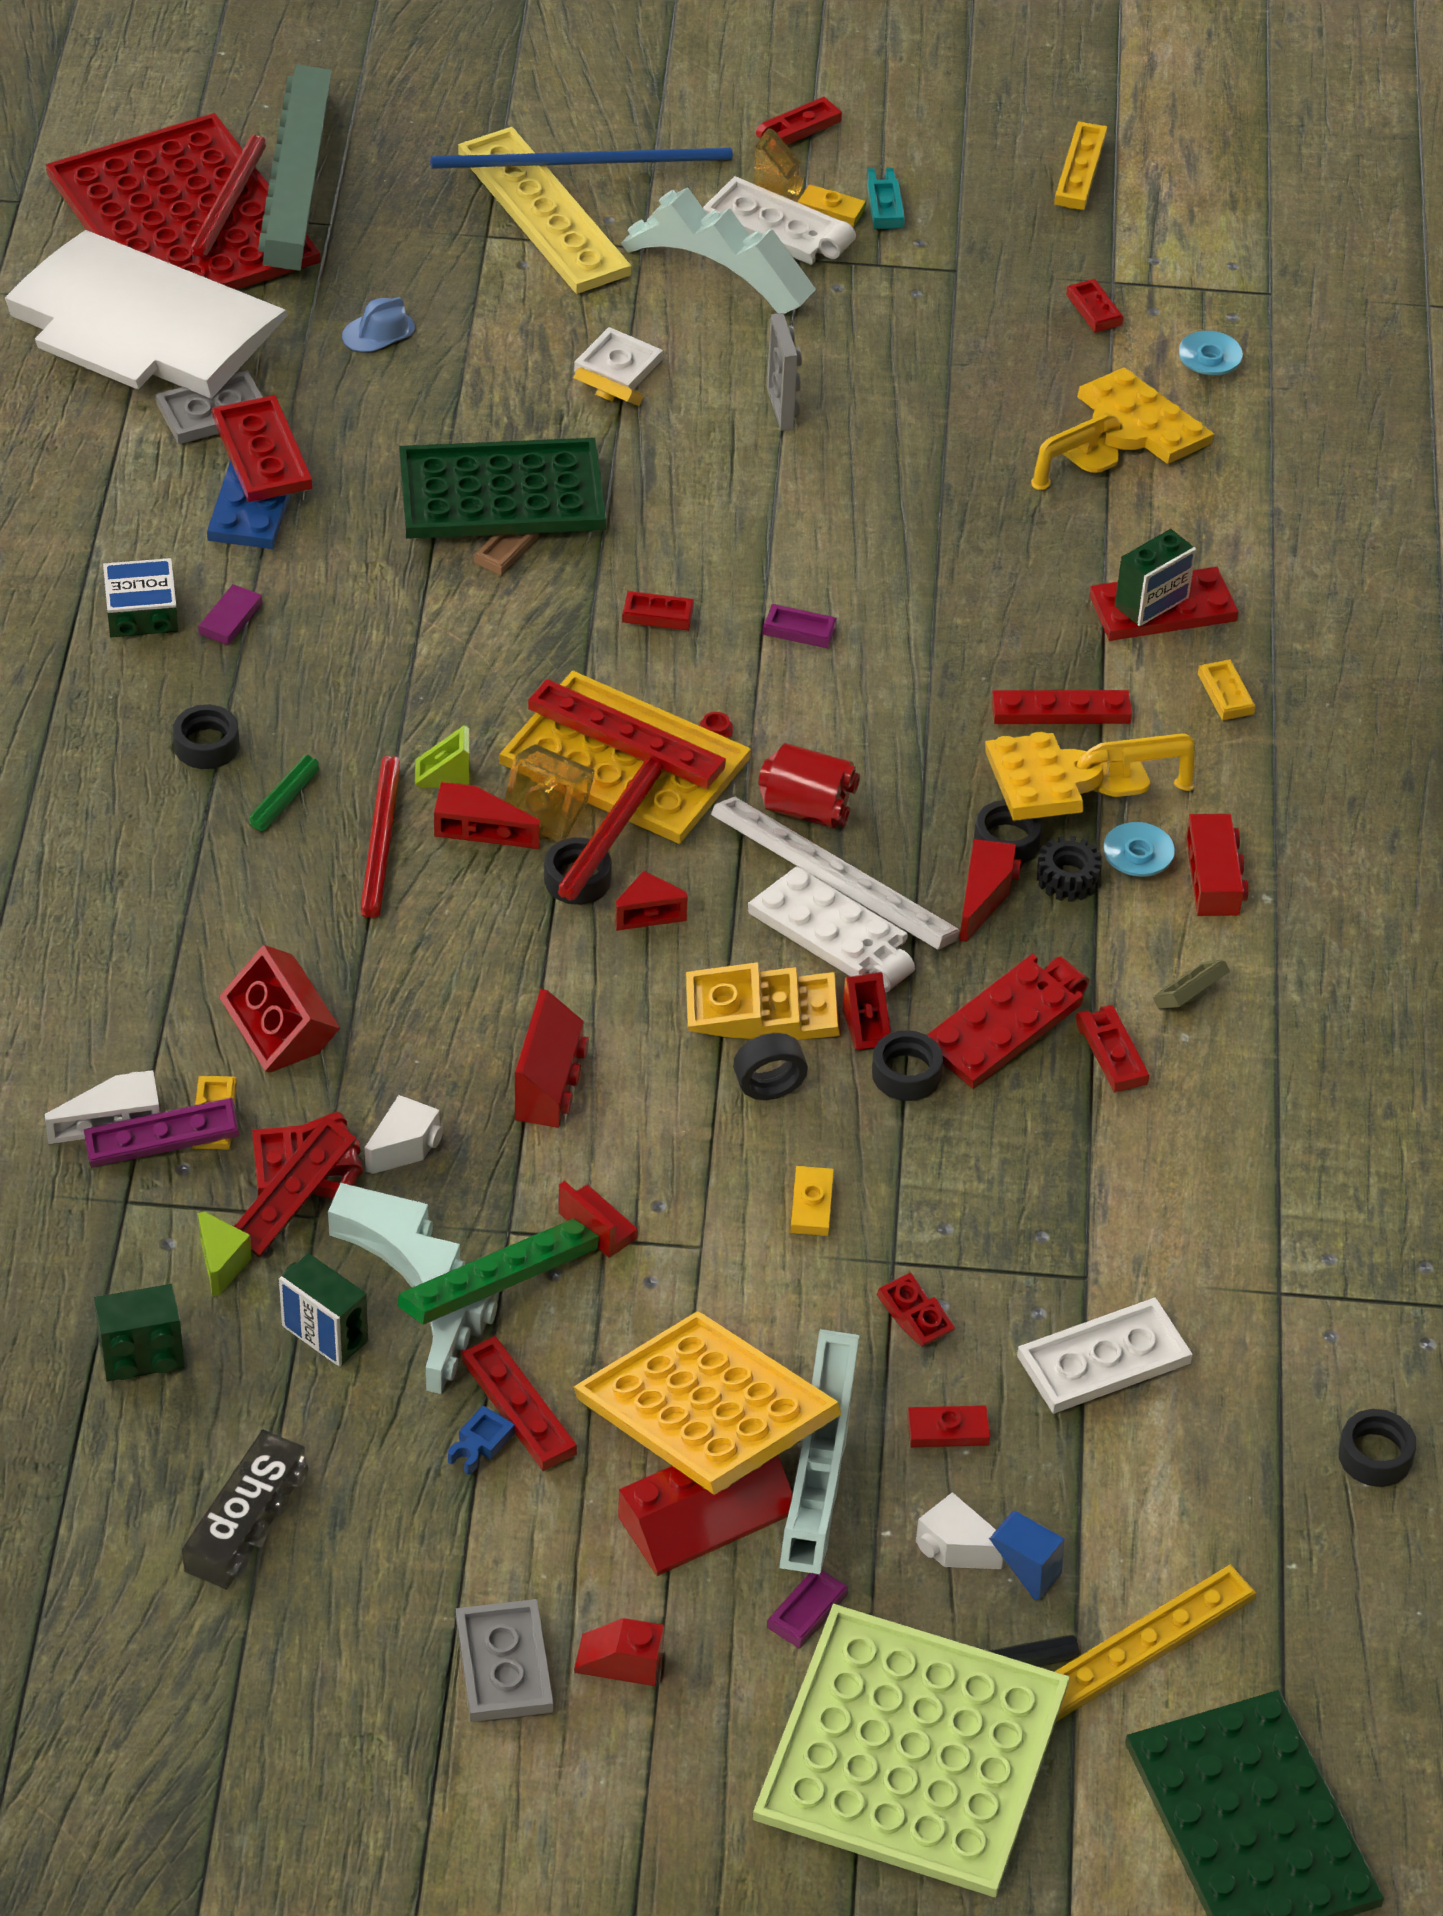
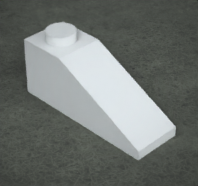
(109, 1102)

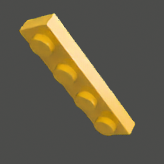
(1080, 165)

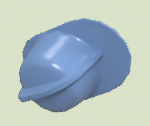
(381, 325)

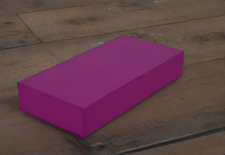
(230, 614)
(800, 626)
(807, 1608)

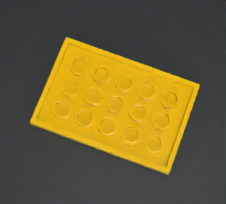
(672, 803)
(707, 1402)

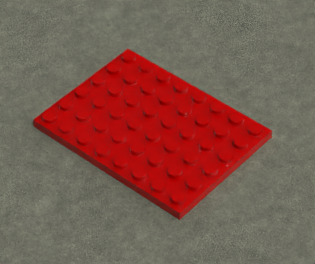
(159, 192)

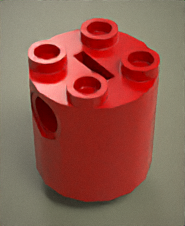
(808, 785)

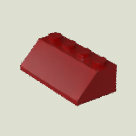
(681, 1520)

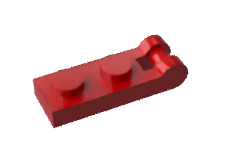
(802, 121)
(1113, 1048)

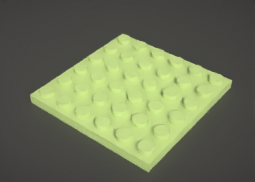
(912, 1750)

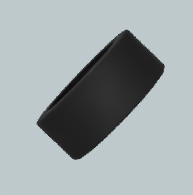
(206, 755)
(999, 814)
(567, 852)
(762, 1051)
(907, 1086)
(1374, 1471)

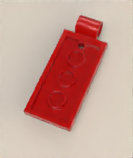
(1008, 1017)

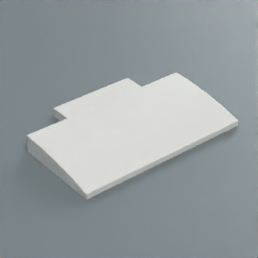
(140, 316)

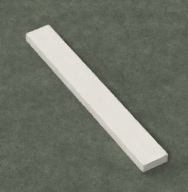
(836, 872)

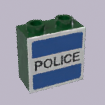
(1155, 577)
(140, 597)
(323, 1309)

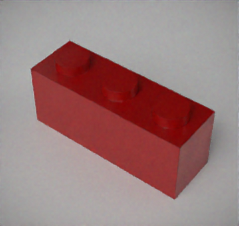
(1215, 865)

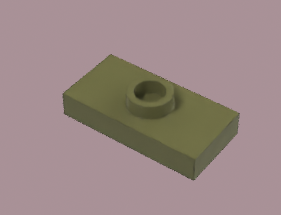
(1191, 985)

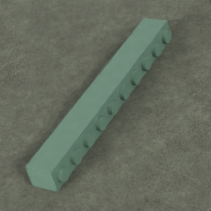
(294, 167)

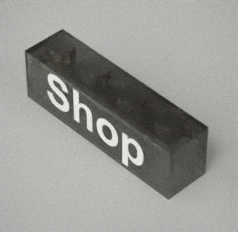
(245, 1509)

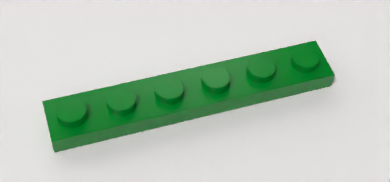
(497, 1271)

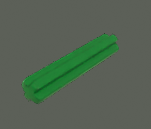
(284, 793)

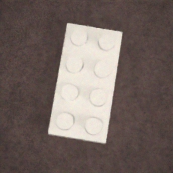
(1104, 1355)

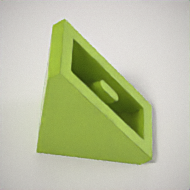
(445, 761)
(224, 1251)

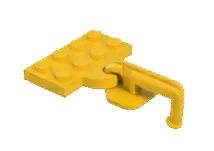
(1126, 418)
(1048, 780)

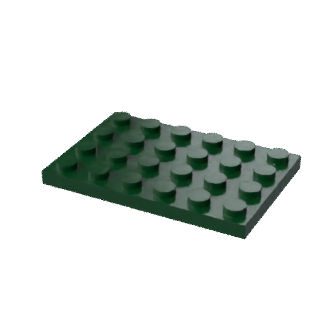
(501, 488)
(1252, 1813)

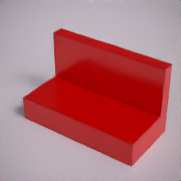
(598, 1216)

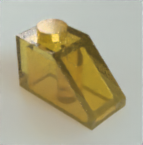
(776, 166)

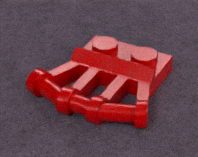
(277, 1145)

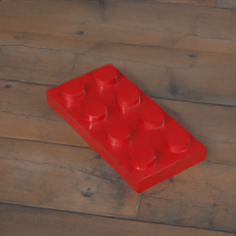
(262, 448)
(1207, 605)

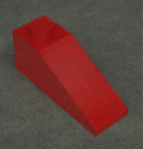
(478, 816)
(988, 882)

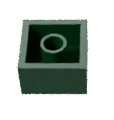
(139, 1332)

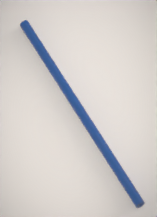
(576, 158)

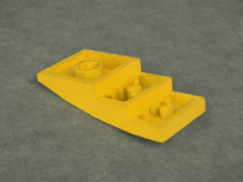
(753, 1003)

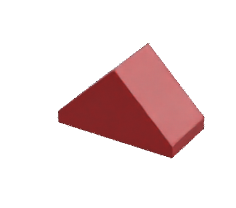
(650, 903)
(866, 1009)

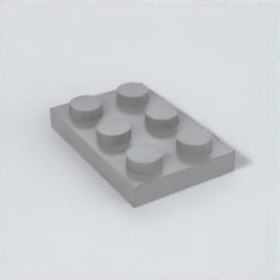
(782, 371)
(191, 414)
(504, 1660)

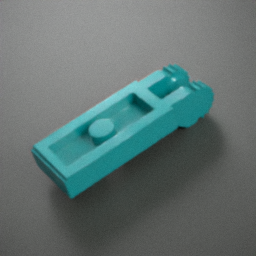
(885, 200)

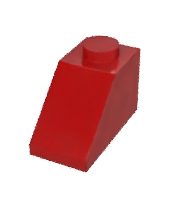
(622, 1651)

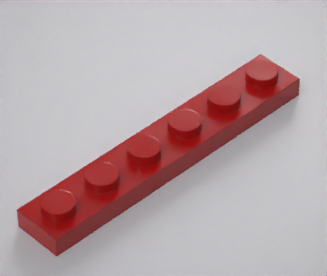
(626, 733)

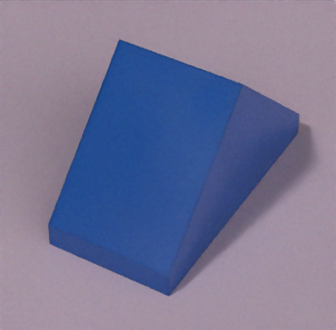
(1030, 1552)

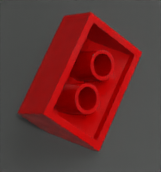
(278, 1010)
(549, 1062)

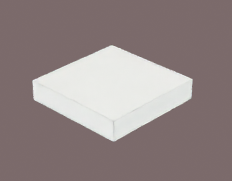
(620, 358)

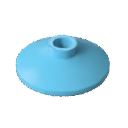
(1210, 352)
(1139, 849)

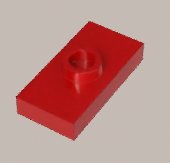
(1094, 305)
(658, 610)
(948, 1426)

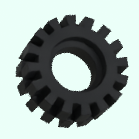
(1072, 854)

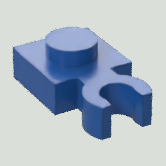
(481, 1435)

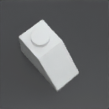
(403, 1136)
(957, 1536)

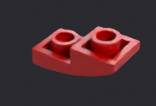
(913, 1311)

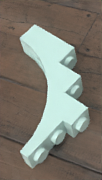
(721, 237)
(402, 1237)
(820, 1458)

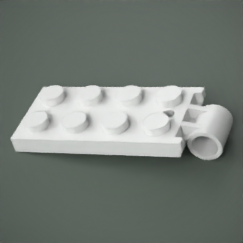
(796, 225)
(833, 927)

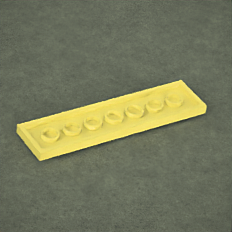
(548, 214)

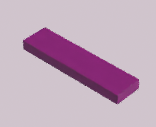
(161, 1132)

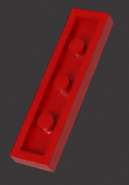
(1061, 707)
(295, 1184)
(519, 1403)

